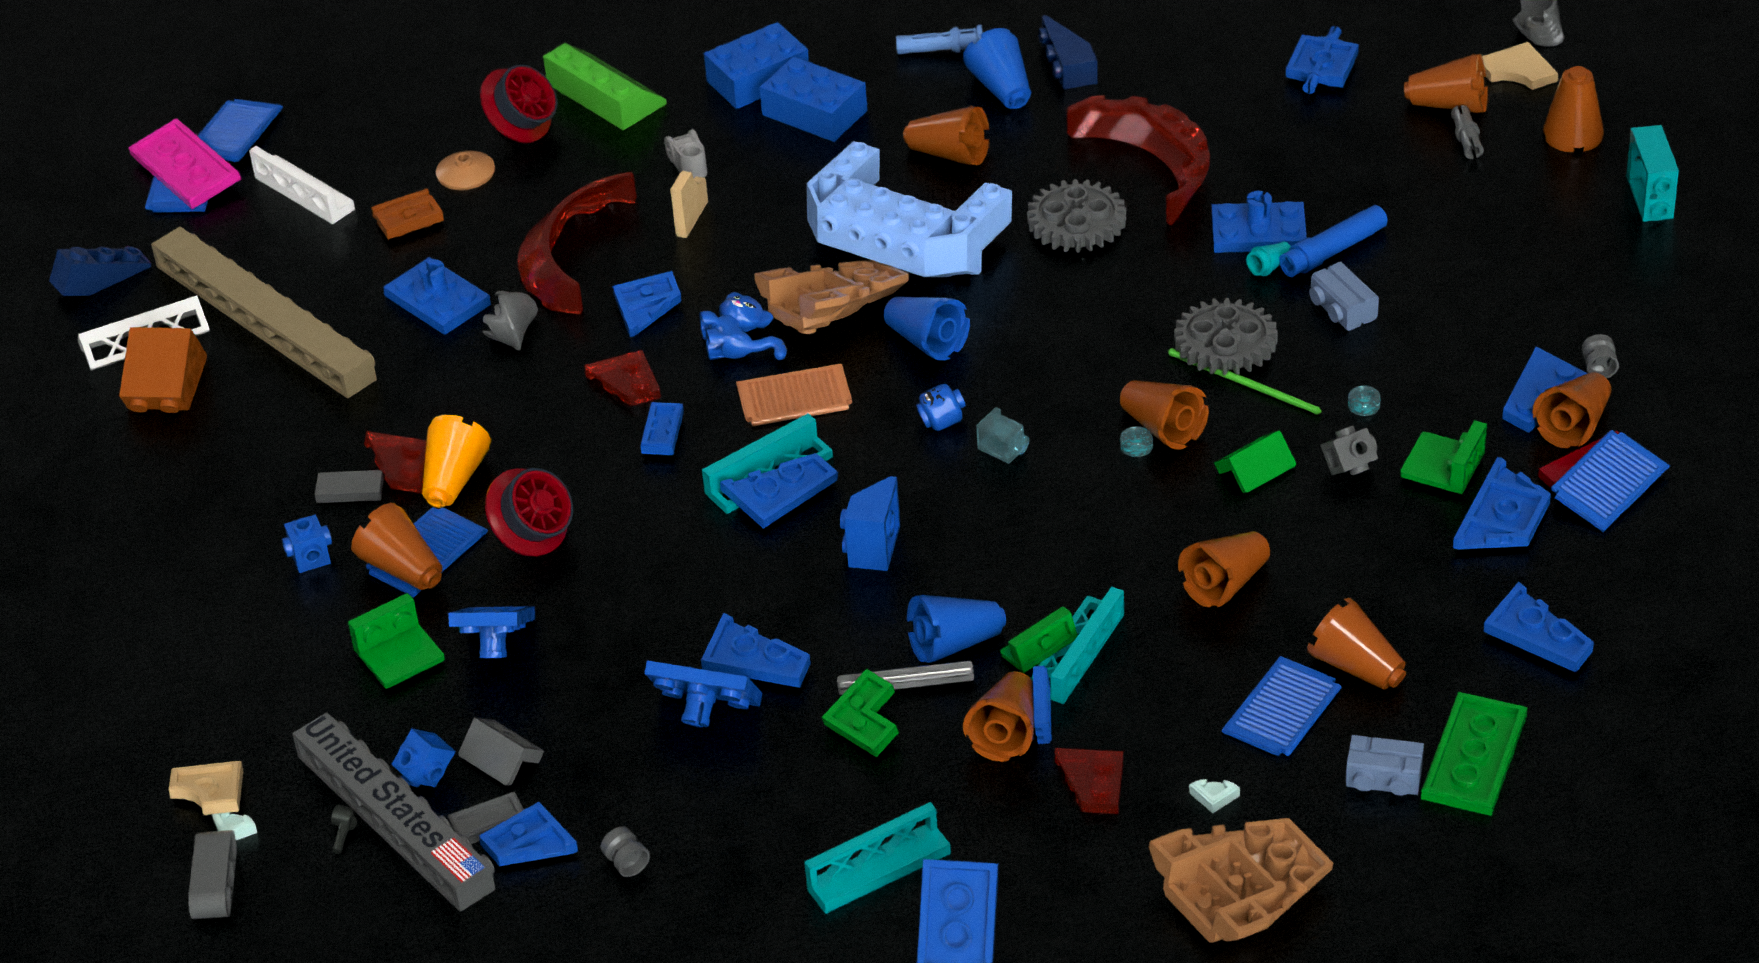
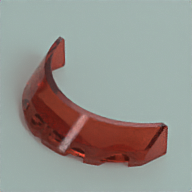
(1154, 128)
(535, 262)

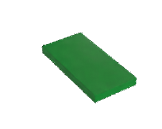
(1474, 753)

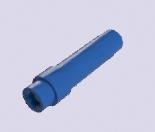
(1313, 251)

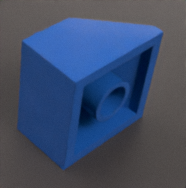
(871, 525)

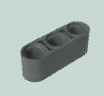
(212, 874)

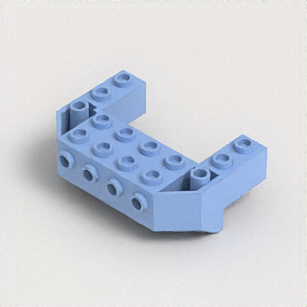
(898, 228)

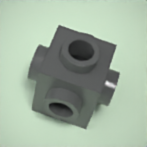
(1350, 451)

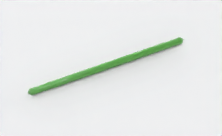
(1257, 386)

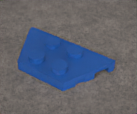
(1503, 511)

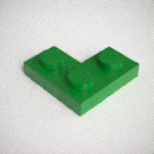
(856, 714)

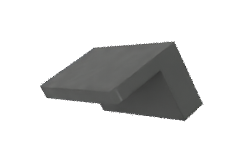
(497, 750)

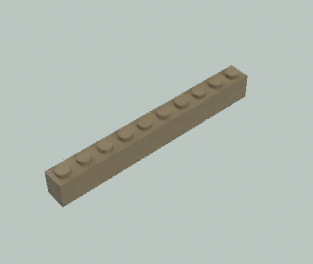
(265, 312)

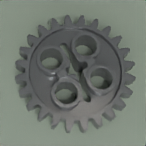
(1076, 215)
(1225, 336)

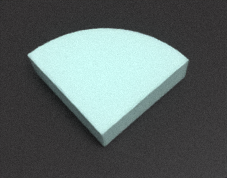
(1214, 794)
(241, 825)

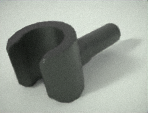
(344, 818)

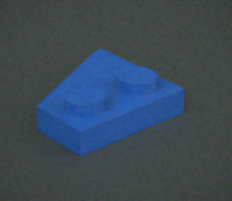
(527, 837)

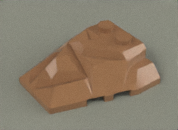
(825, 295)
(1238, 878)

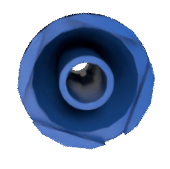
(999, 66)
(929, 323)
(951, 625)

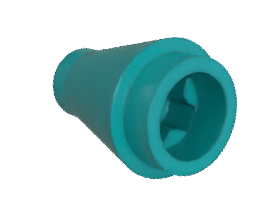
(1265, 259)

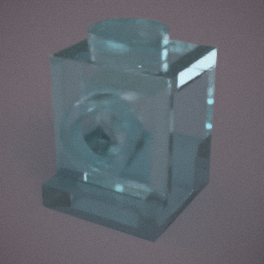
(1001, 436)

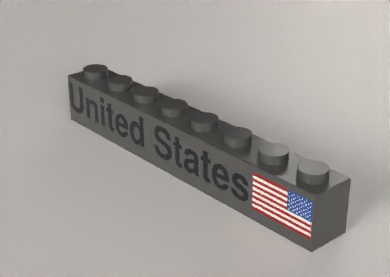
(395, 811)

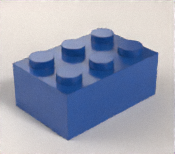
(749, 61)
(813, 98)

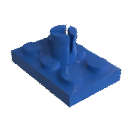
(1257, 223)
(437, 295)
(492, 625)
(702, 689)
(957, 912)

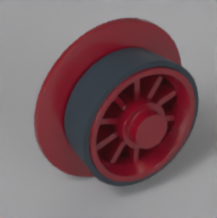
(519, 102)
(529, 510)

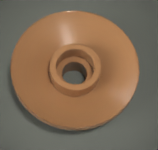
(465, 170)

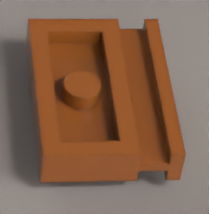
(407, 214)

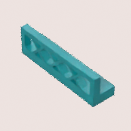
(763, 455)
(1089, 642)
(876, 863)

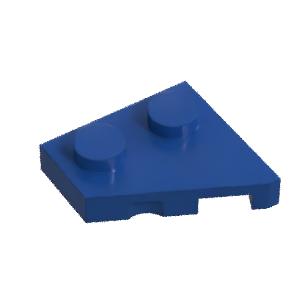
(646, 300)

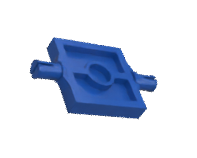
(1322, 60)

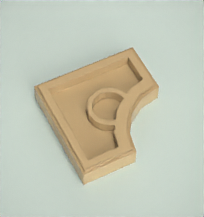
(1520, 65)
(688, 201)
(210, 785)

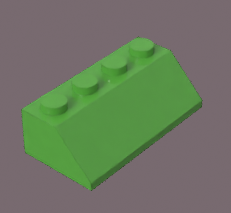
(600, 86)

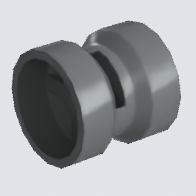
(1600, 355)
(624, 850)

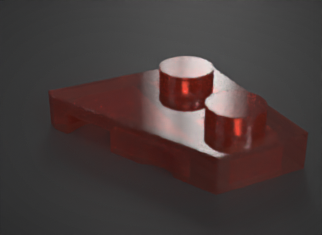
(627, 377)
(400, 460)
(1093, 777)

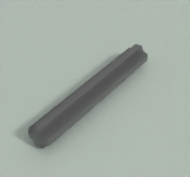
(917, 676)

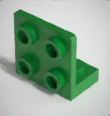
(1446, 461)
(394, 642)

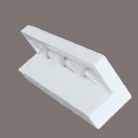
(300, 186)
(151, 319)

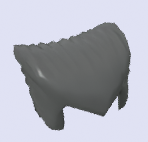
(1540, 22)
(510, 318)

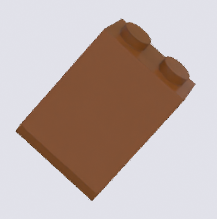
(161, 369)

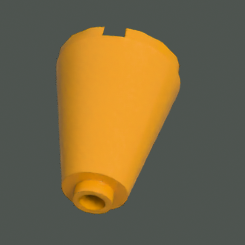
(451, 457)

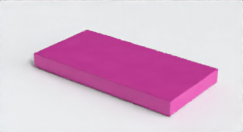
(184, 163)

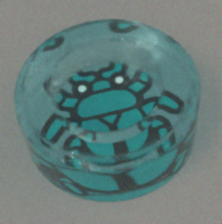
(1364, 400)
(1136, 441)

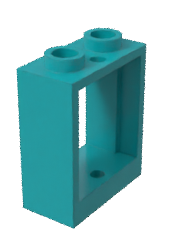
(1654, 174)

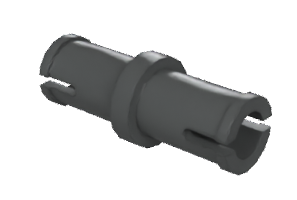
(1467, 132)

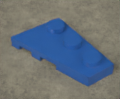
(1538, 375)
(779, 491)
(1535, 629)
(746, 653)

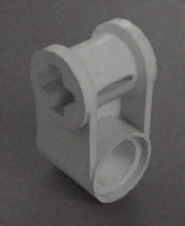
(687, 153)

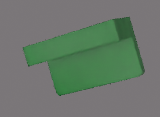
(1258, 461)
(1041, 640)

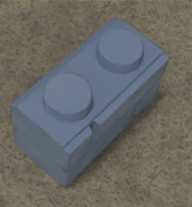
(1343, 296)
(1384, 765)

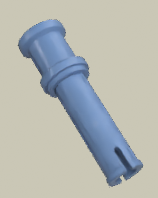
(955, 39)

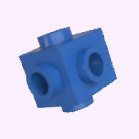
(307, 536)
(423, 758)

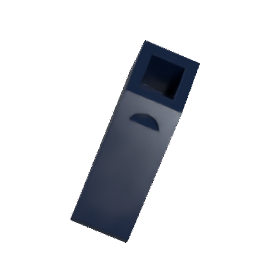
(1070, 55)
(91, 270)

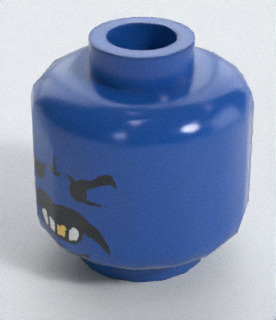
(941, 407)

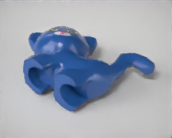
(727, 334)

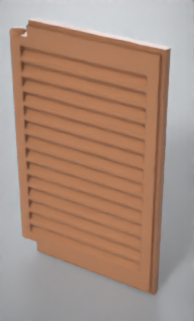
(794, 395)

